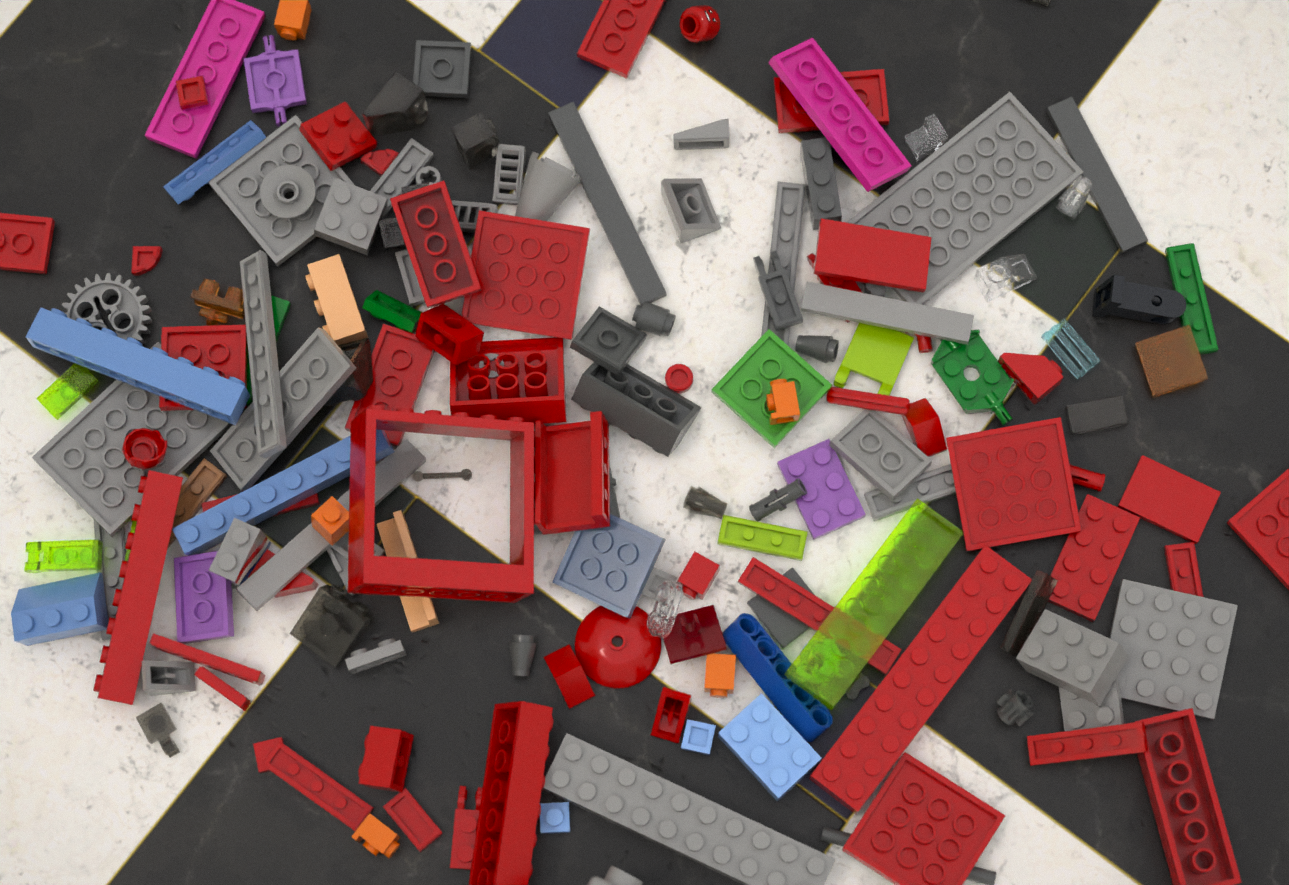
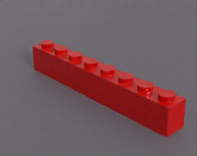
(140, 587)

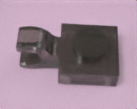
(157, 727)

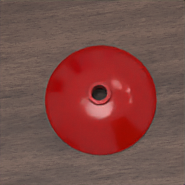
(613, 665)

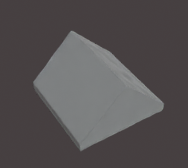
(689, 207)

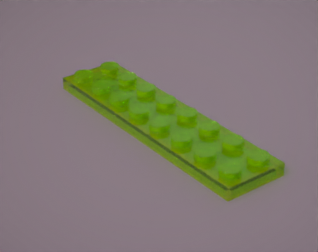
(873, 604)

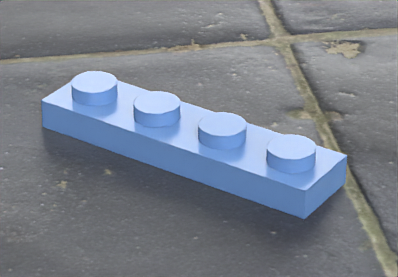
(214, 162)

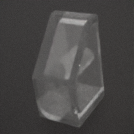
(1004, 276)

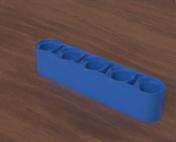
(767, 667)

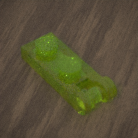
(64, 555)

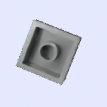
(350, 216)

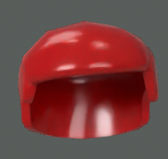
(144, 448)

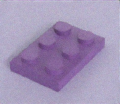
(829, 496)
(202, 600)

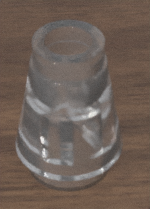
(1075, 197)

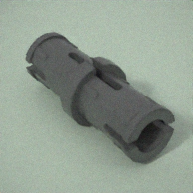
(762, 509)

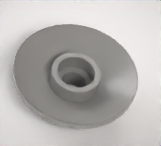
(286, 179)

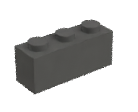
(820, 181)

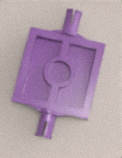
(275, 80)

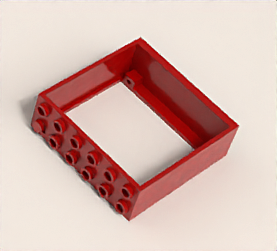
(440, 577)

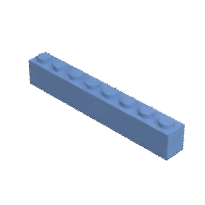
(138, 365)
(273, 495)

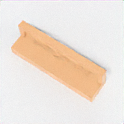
(399, 543)

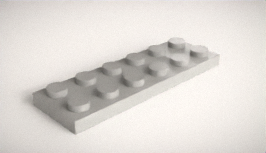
(306, 386)

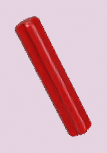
(868, 401)

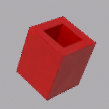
(698, 576)

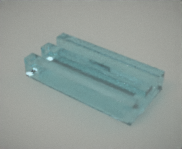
(1056, 329)

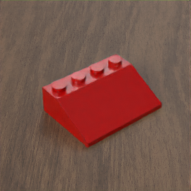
(527, 385)

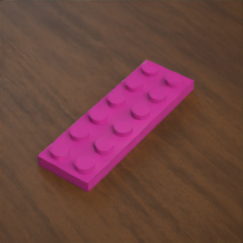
(217, 55)
(840, 114)

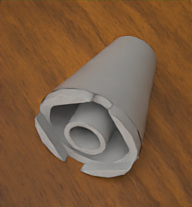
(544, 188)

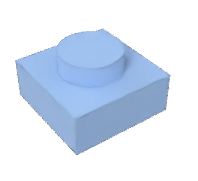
(698, 737)
(555, 818)

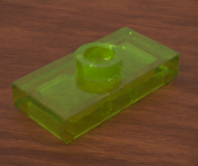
(67, 390)

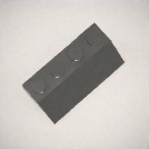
(637, 406)

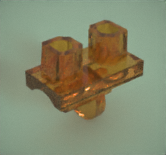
(208, 298)

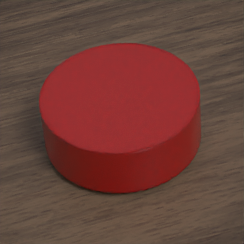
(679, 378)

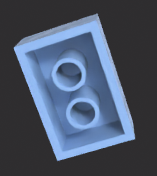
(769, 747)

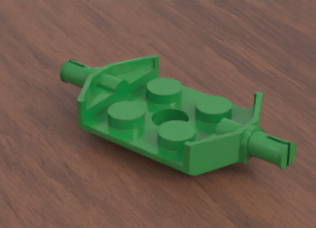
(975, 396)

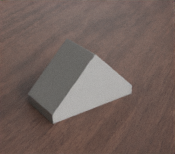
(167, 677)

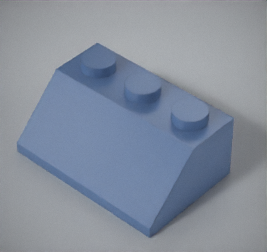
(60, 610)

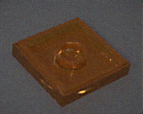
(1171, 361)

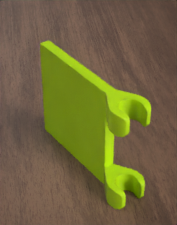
(875, 355)

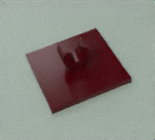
(694, 635)

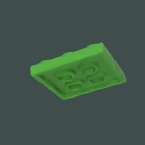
(749, 381)

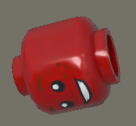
(699, 23)

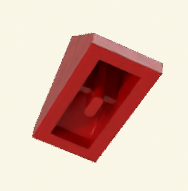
(925, 428)
(569, 676)
(671, 715)

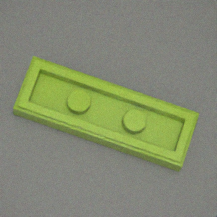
(762, 537)

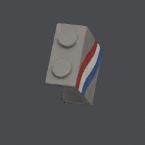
(239, 552)

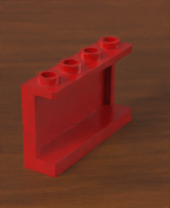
(572, 475)

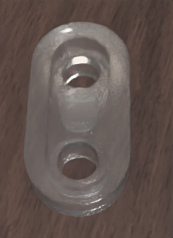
(665, 608)

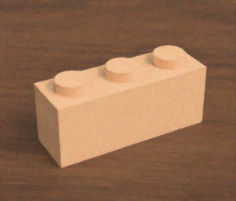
(336, 300)

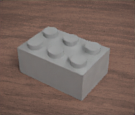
(1072, 657)

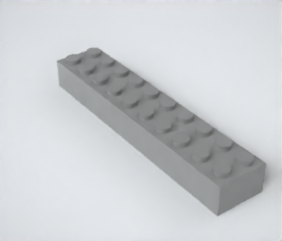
(680, 819)

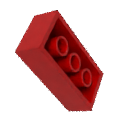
(436, 244)

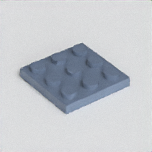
(610, 564)

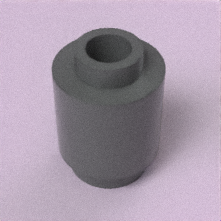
(653, 319)

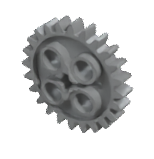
(129, 305)

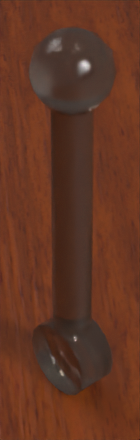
(465, 474)

